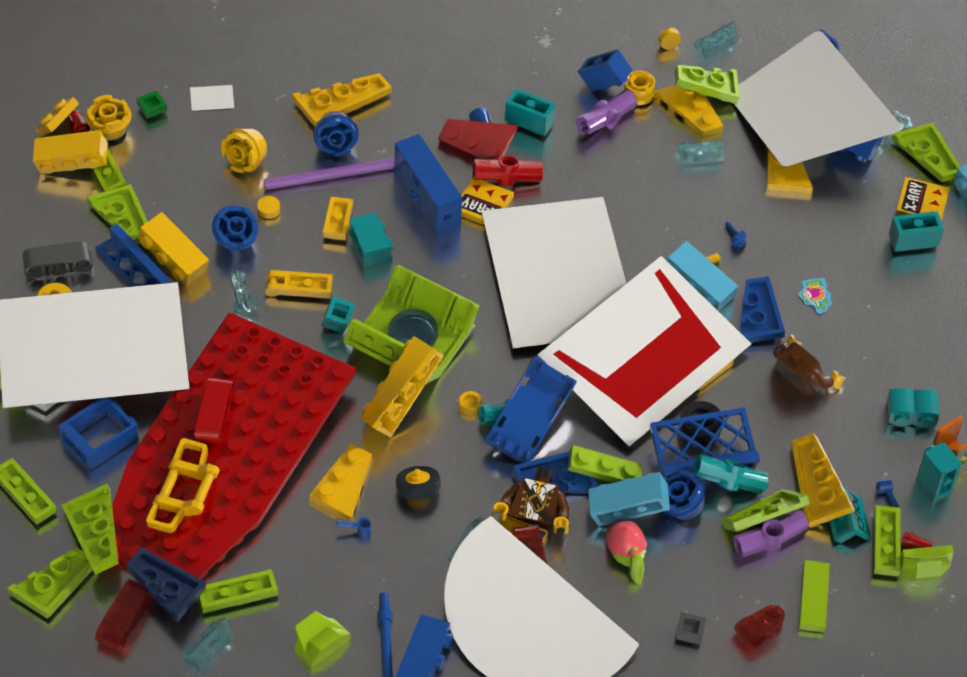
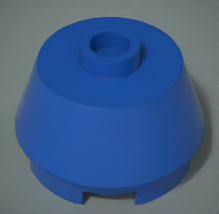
(336, 133)
(235, 227)
(685, 495)

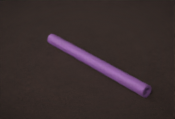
(328, 174)

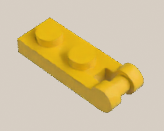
(298, 284)

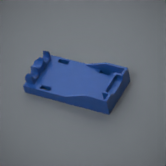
(530, 411)

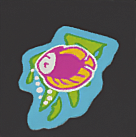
(816, 294)

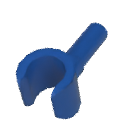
(738, 239)
(886, 486)
(362, 522)

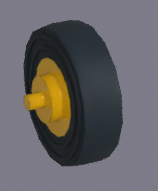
(418, 482)

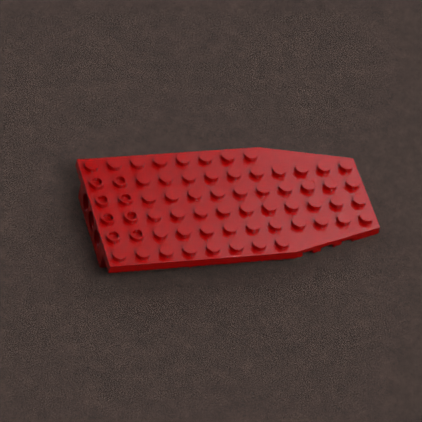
(274, 416)

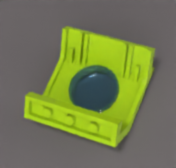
(415, 309)

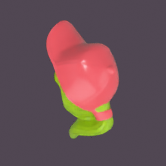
(628, 547)

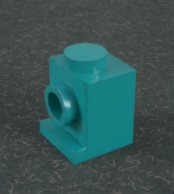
(337, 315)

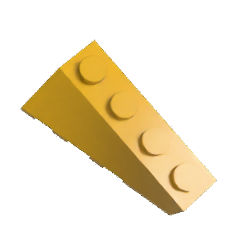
(402, 386)

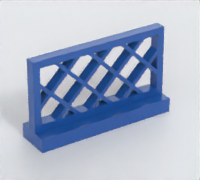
(749, 458)

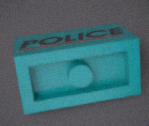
(852, 523)

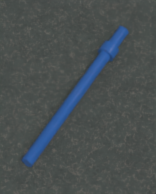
(385, 619)

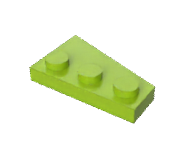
(711, 83)
(928, 149)
(120, 207)

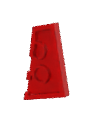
(478, 139)

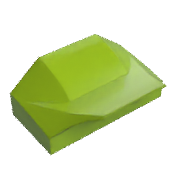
(926, 561)
(318, 638)

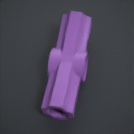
(606, 113)
(760, 539)

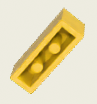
(70, 152)
(173, 249)

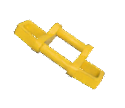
(202, 472)

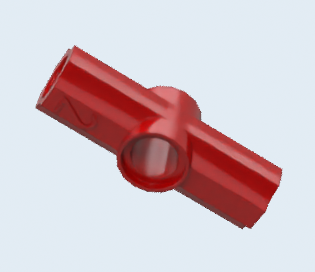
(507, 170)

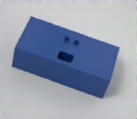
(428, 184)

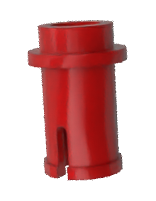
(78, 122)
(911, 541)

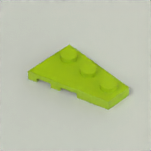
(765, 509)
(52, 585)

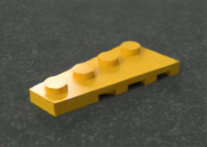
(819, 482)

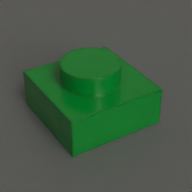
(151, 104)

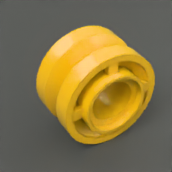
(641, 85)

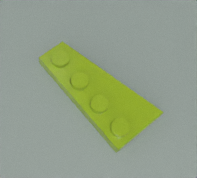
(94, 527)

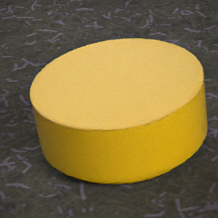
(669, 38)
(268, 207)
(469, 403)

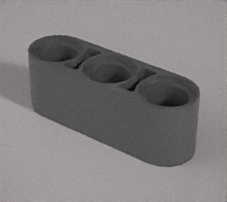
(57, 260)

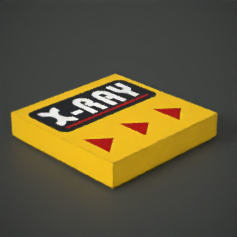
(483, 196)
(921, 198)

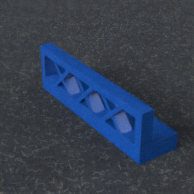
(130, 252)

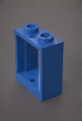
(103, 407)

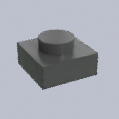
(690, 628)

